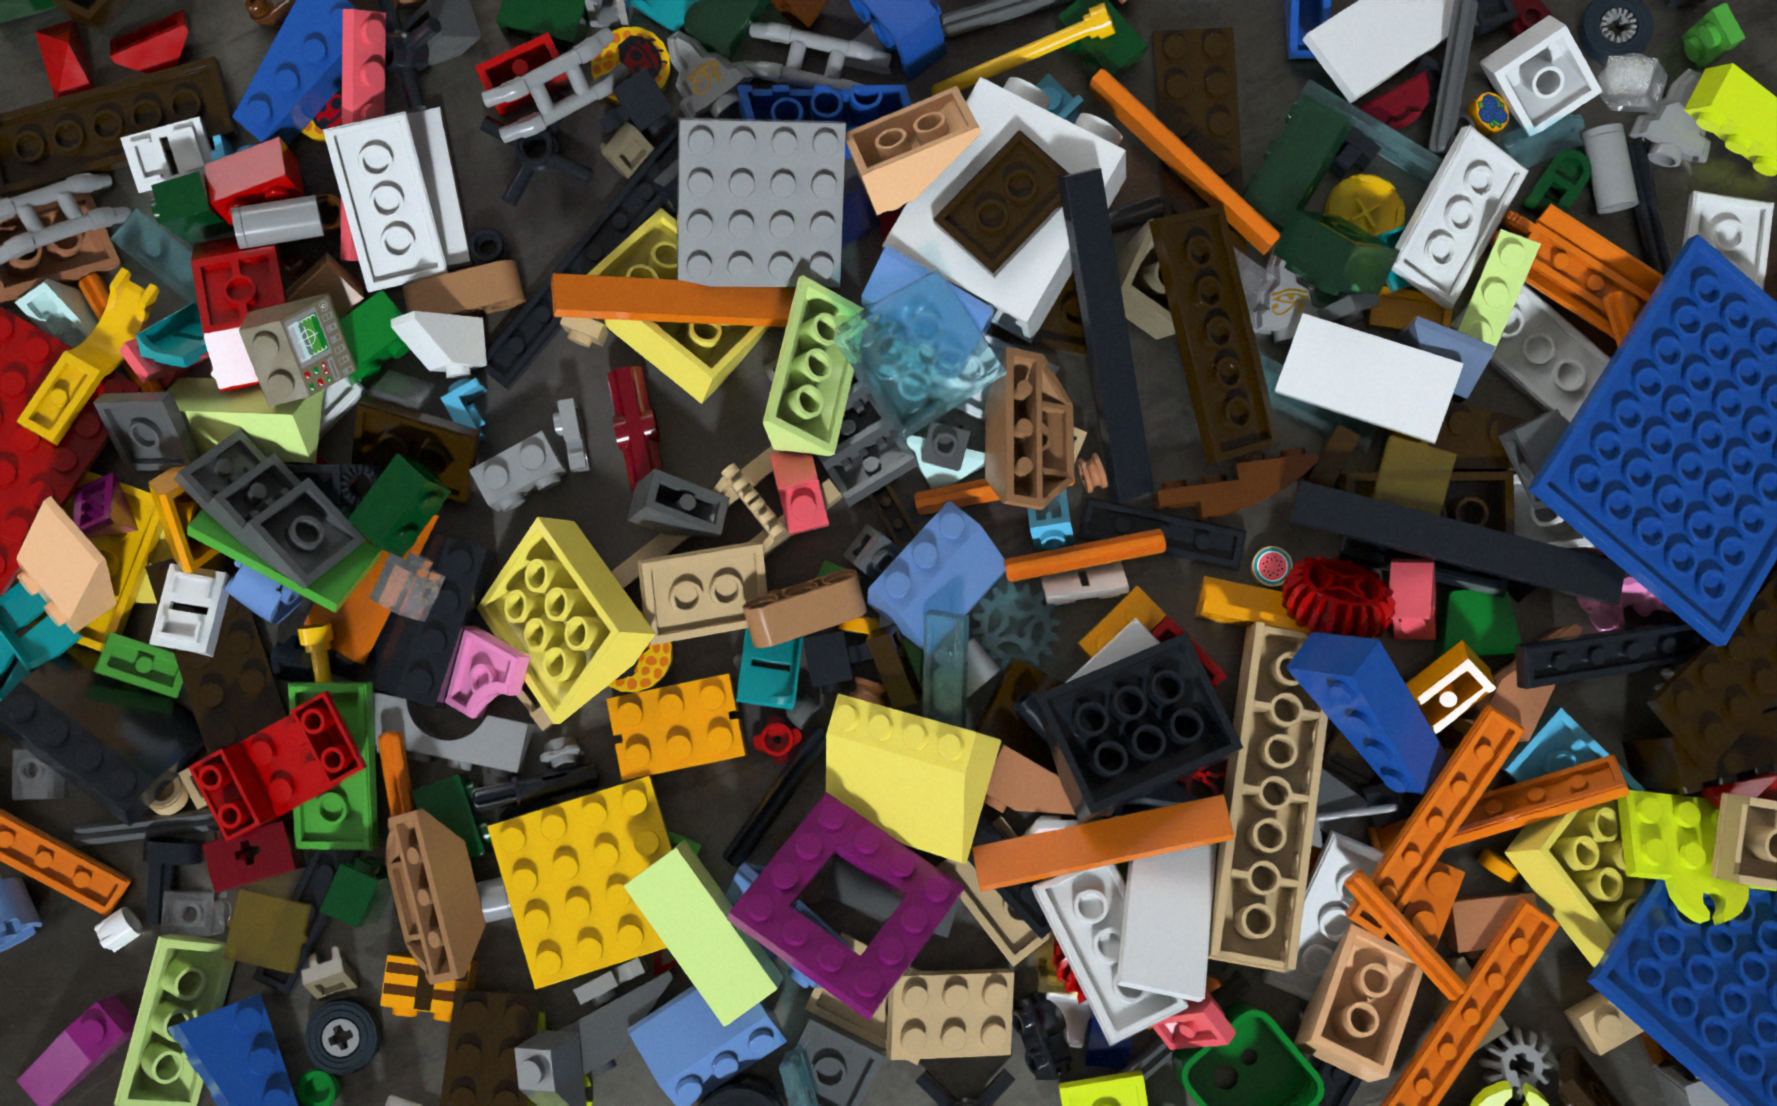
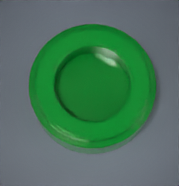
(319, 1088)

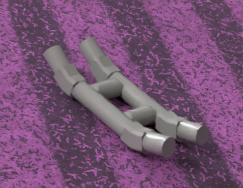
(799, 40)
(535, 79)
(76, 222)

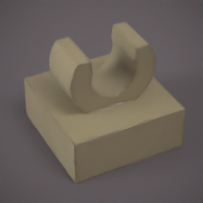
(627, 150)
(330, 977)

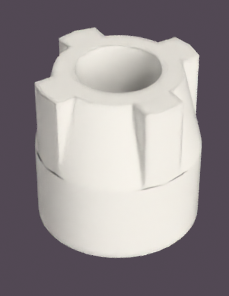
(119, 929)

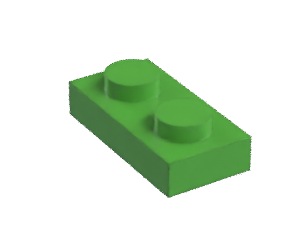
(1712, 37)
(139, 665)

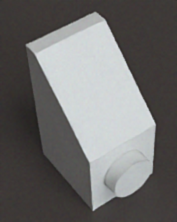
(444, 341)

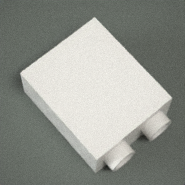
(1038, 273)

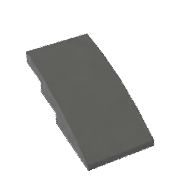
(867, 448)
(270, 509)

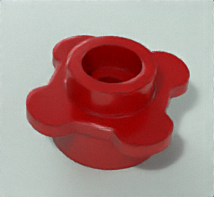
(766, 742)

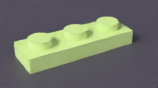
(1498, 287)

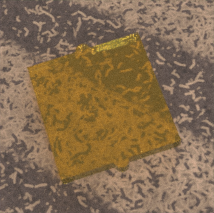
(1414, 475)
(267, 931)

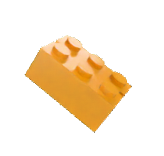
(677, 727)

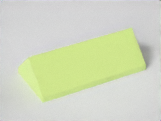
(810, 374)
(282, 429)
(693, 924)
(182, 983)

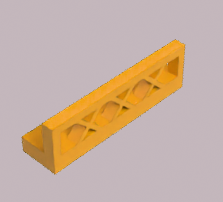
(1242, 605)

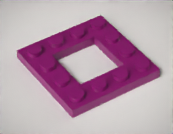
(856, 980)

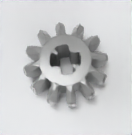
(1505, 1049)

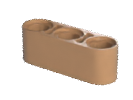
(468, 291)
(804, 608)

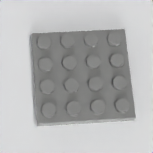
(760, 201)

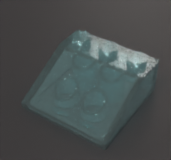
(918, 353)

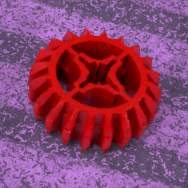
(1338, 598)

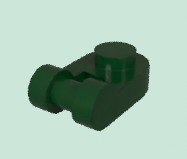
(1566, 174)

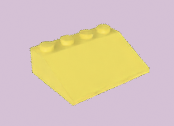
(688, 353)
(566, 614)
(909, 774)
(1580, 874)

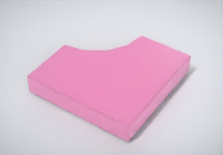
(483, 671)

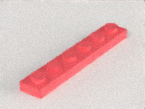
(361, 84)

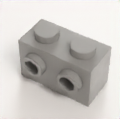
(519, 472)

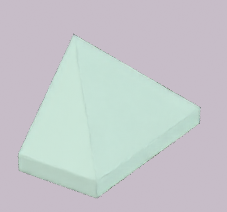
(59, 311)
(939, 476)

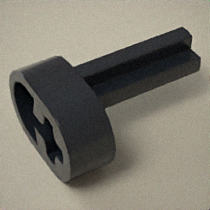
(162, 856)

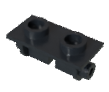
(1044, 1054)

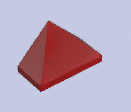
(153, 45)
(65, 59)
(1757, 786)

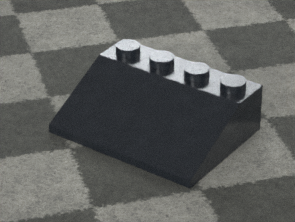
(418, 656)
(1135, 727)
(101, 732)

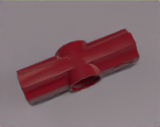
(635, 423)

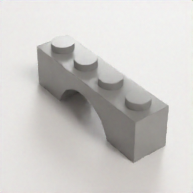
(496, 743)

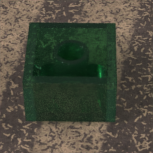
(1335, 253)

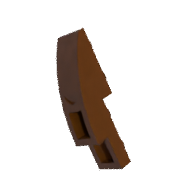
(1250, 484)

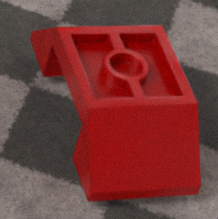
(227, 288)
(278, 767)

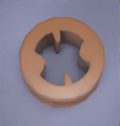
(1091, 473)
(868, 691)

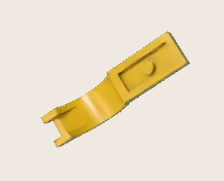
(84, 367)

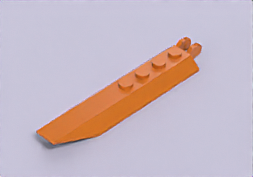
(1581, 266)

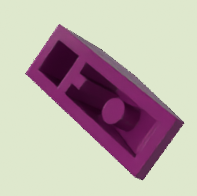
(78, 1051)

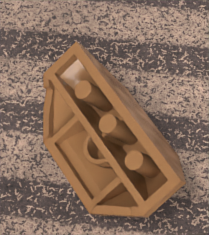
(1028, 432)
(434, 894)

